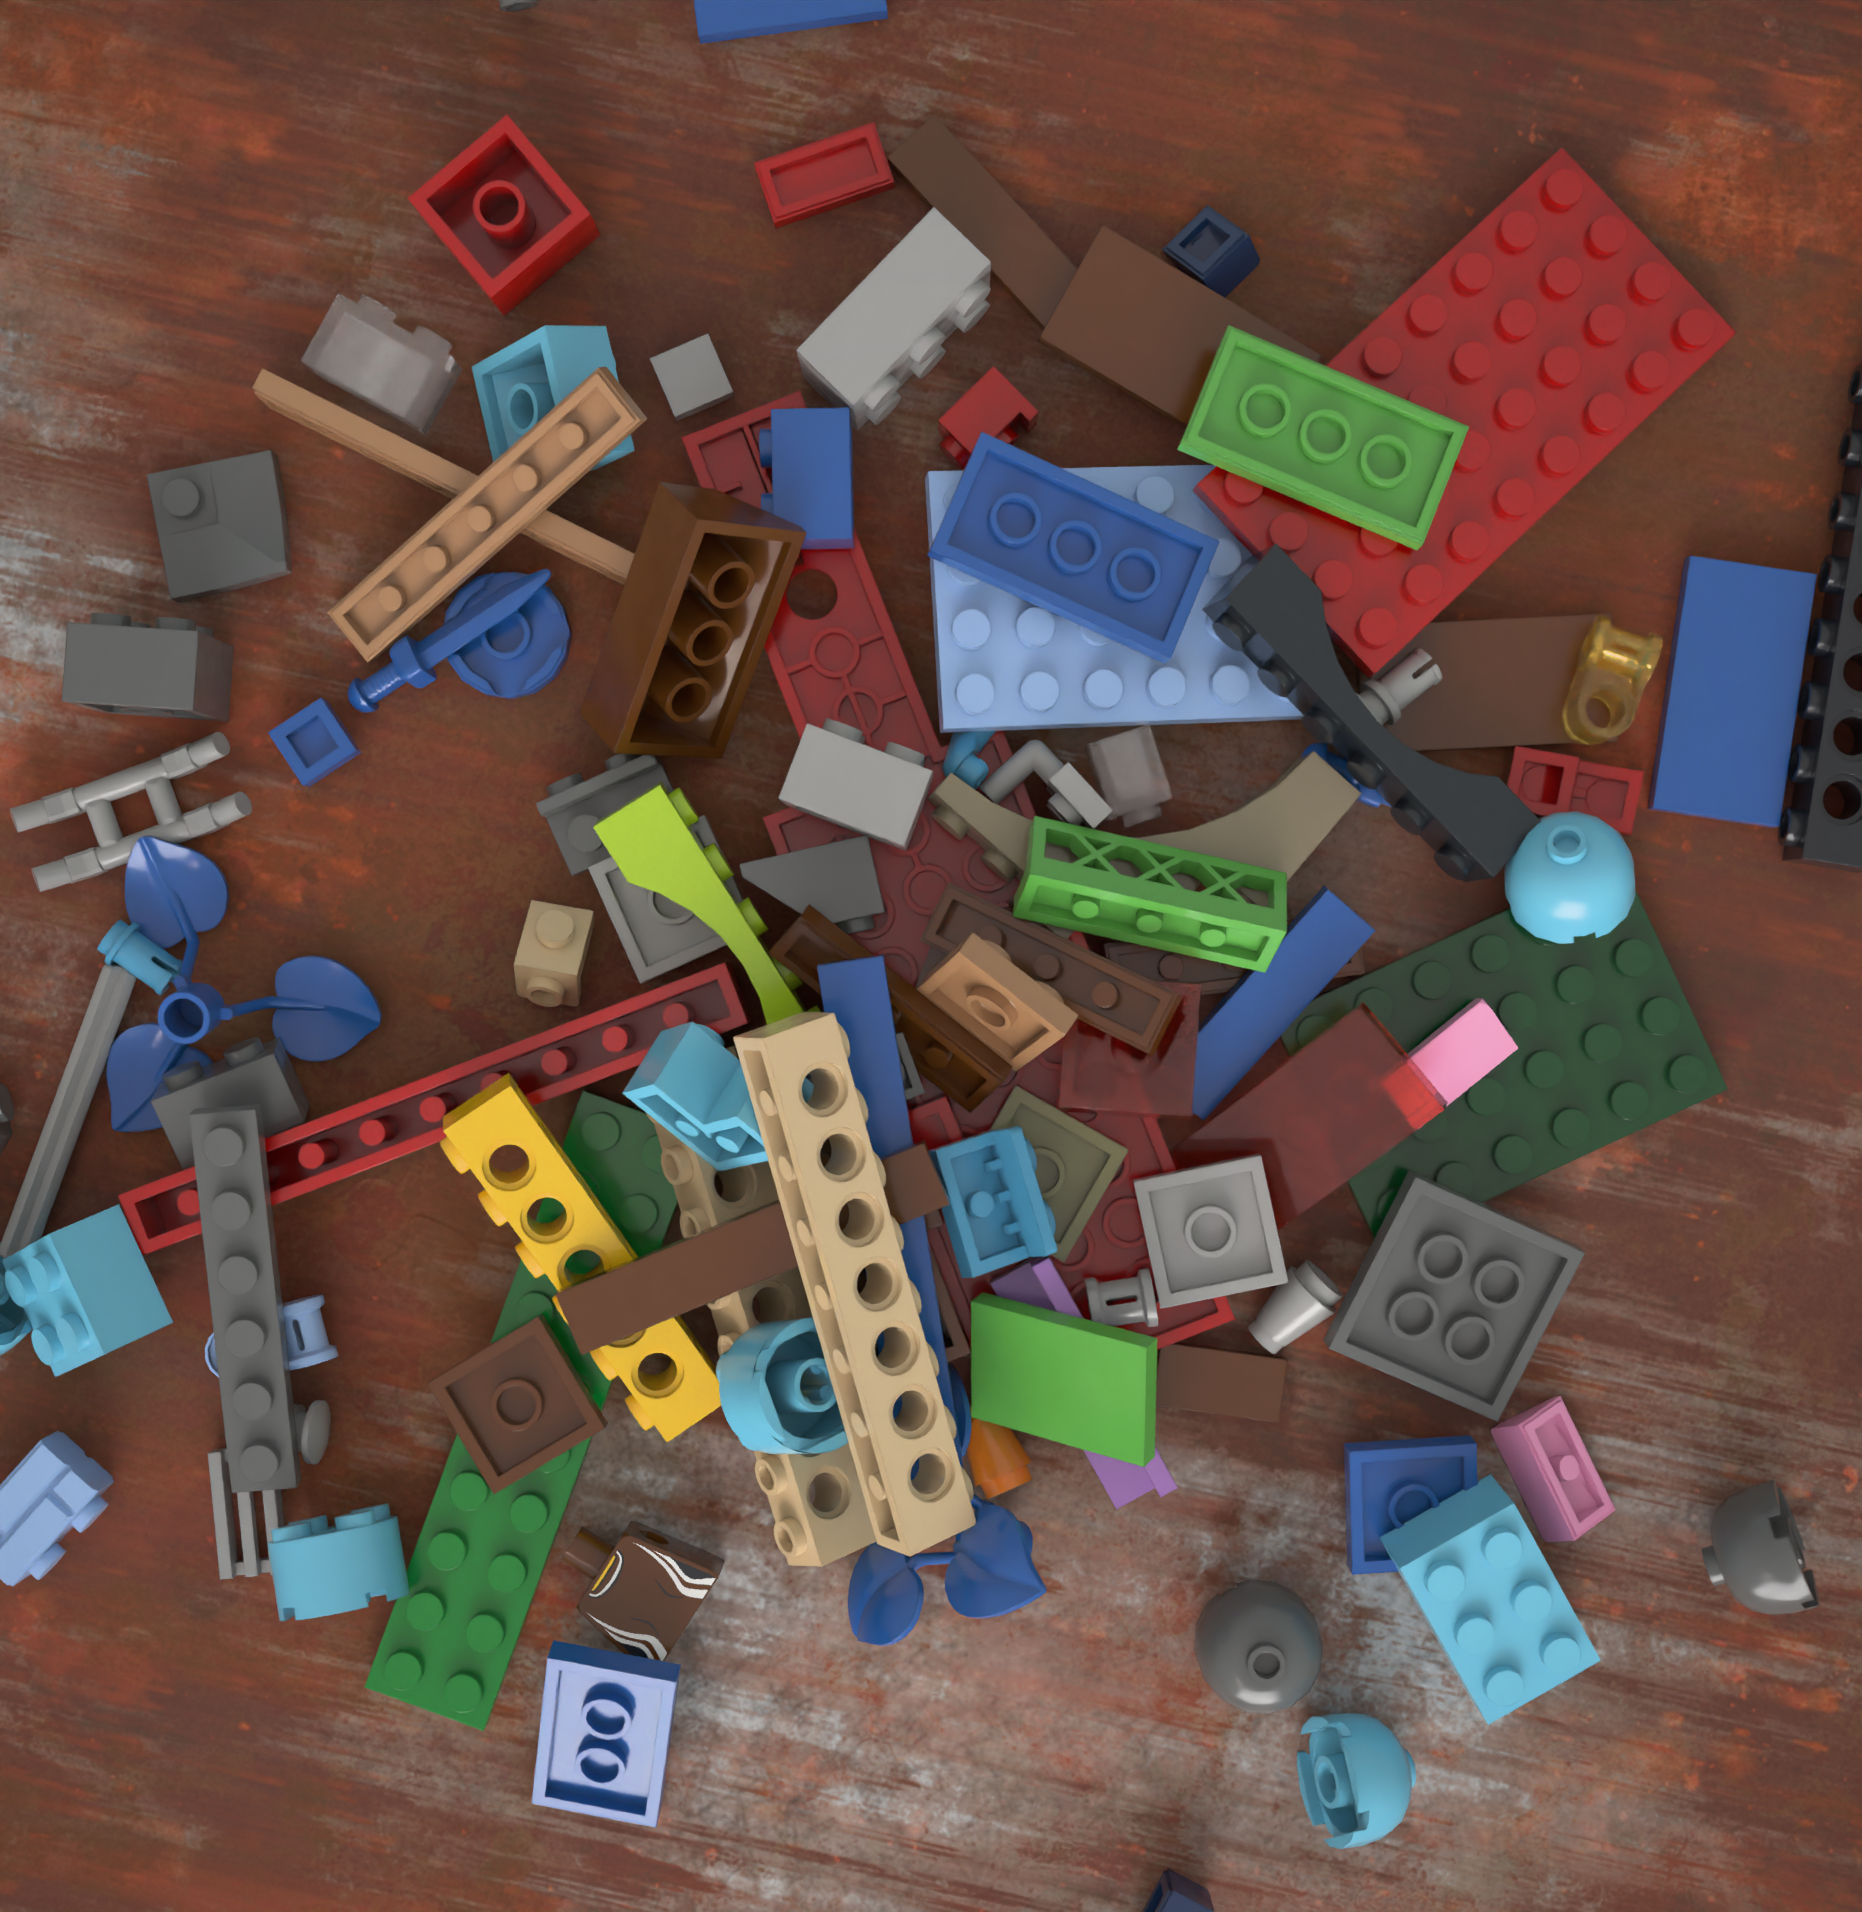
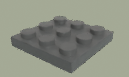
(1453, 1296)

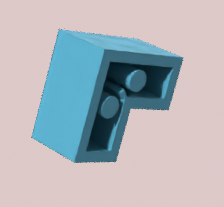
(701, 1096)

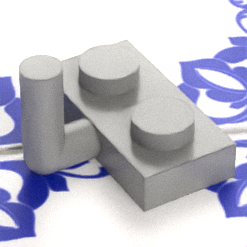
(1072, 797)

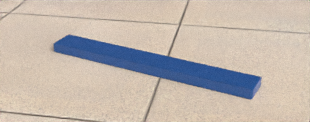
(862, 1005)

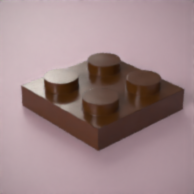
(517, 1403)

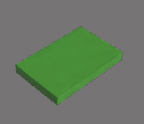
(1064, 1378)

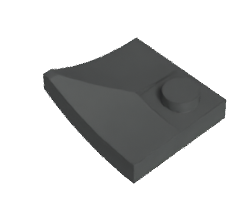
(221, 524)

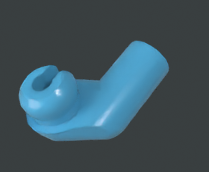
(962, 757)

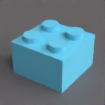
(85, 1291)

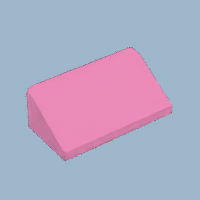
(1463, 1050)
(1553, 1471)

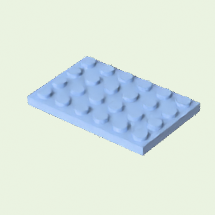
(1030, 669)

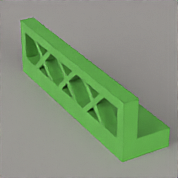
(1153, 906)

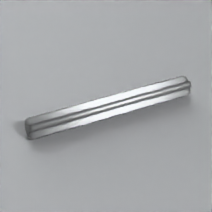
(68, 1109)

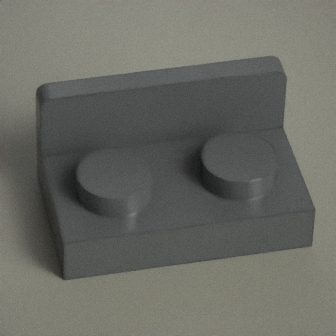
(579, 804)

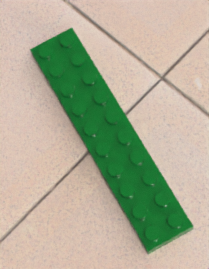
(486, 1549)

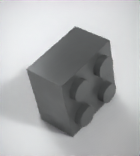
(147, 670)

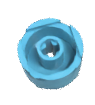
(780, 1390)
(338, 1566)

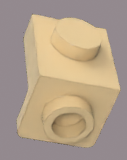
(553, 954)

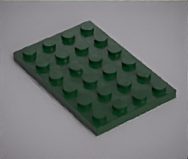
(1596, 1058)

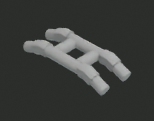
(96, 800)

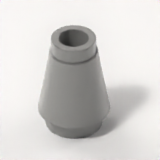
(1295, 1307)

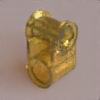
(1614, 669)

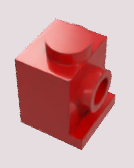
(989, 408)

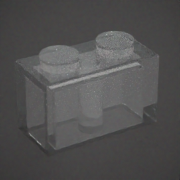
(383, 362)

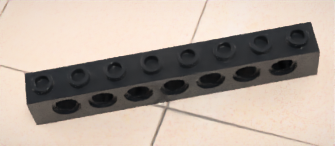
(1806, 827)

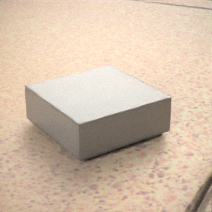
(692, 377)

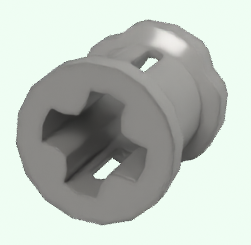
(1135, 1287)

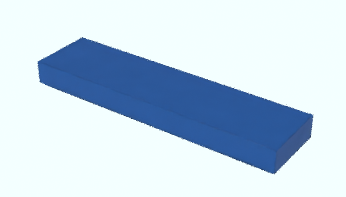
(1267, 1003)

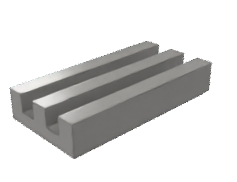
(224, 1523)

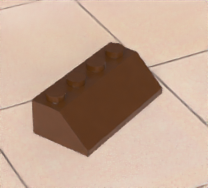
(690, 623)

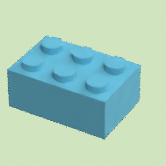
(1490, 1599)

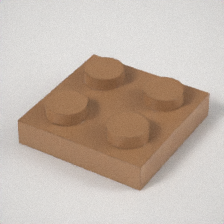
(997, 1001)

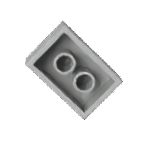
(897, 320)

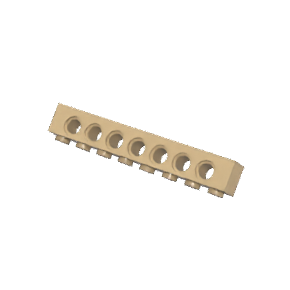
(775, 1062)
(839, 1516)

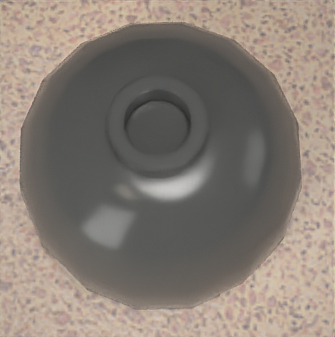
(1760, 1552)
(1258, 1647)

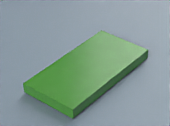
(1323, 438)

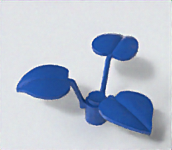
(174, 896)
(985, 1575)

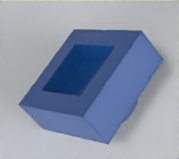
(314, 742)

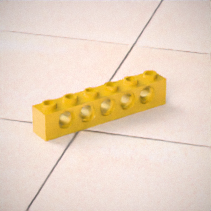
(505, 1117)

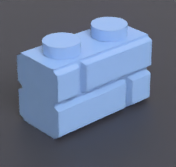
(43, 1501)

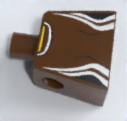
(642, 1586)

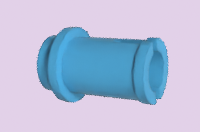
(139, 956)

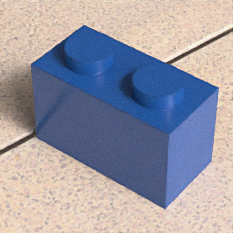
(811, 473)

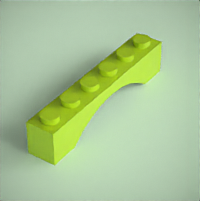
(661, 853)

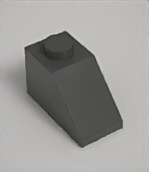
(832, 878)

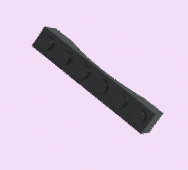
(1281, 626)

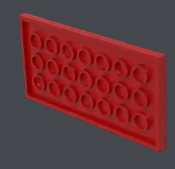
(1542, 338)

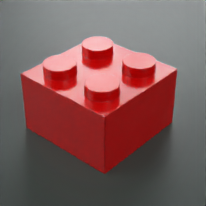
(505, 215)

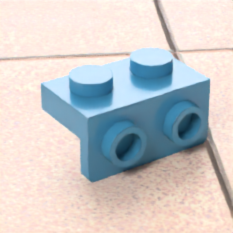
(994, 1201)

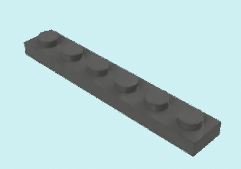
(245, 1297)

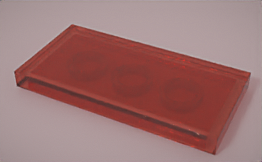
(1320, 1114)

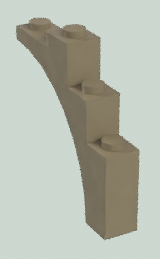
(1268, 831)

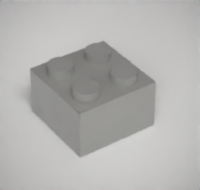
(857, 784)

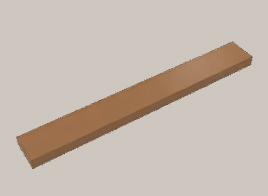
(431, 471)

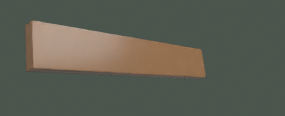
(488, 513)

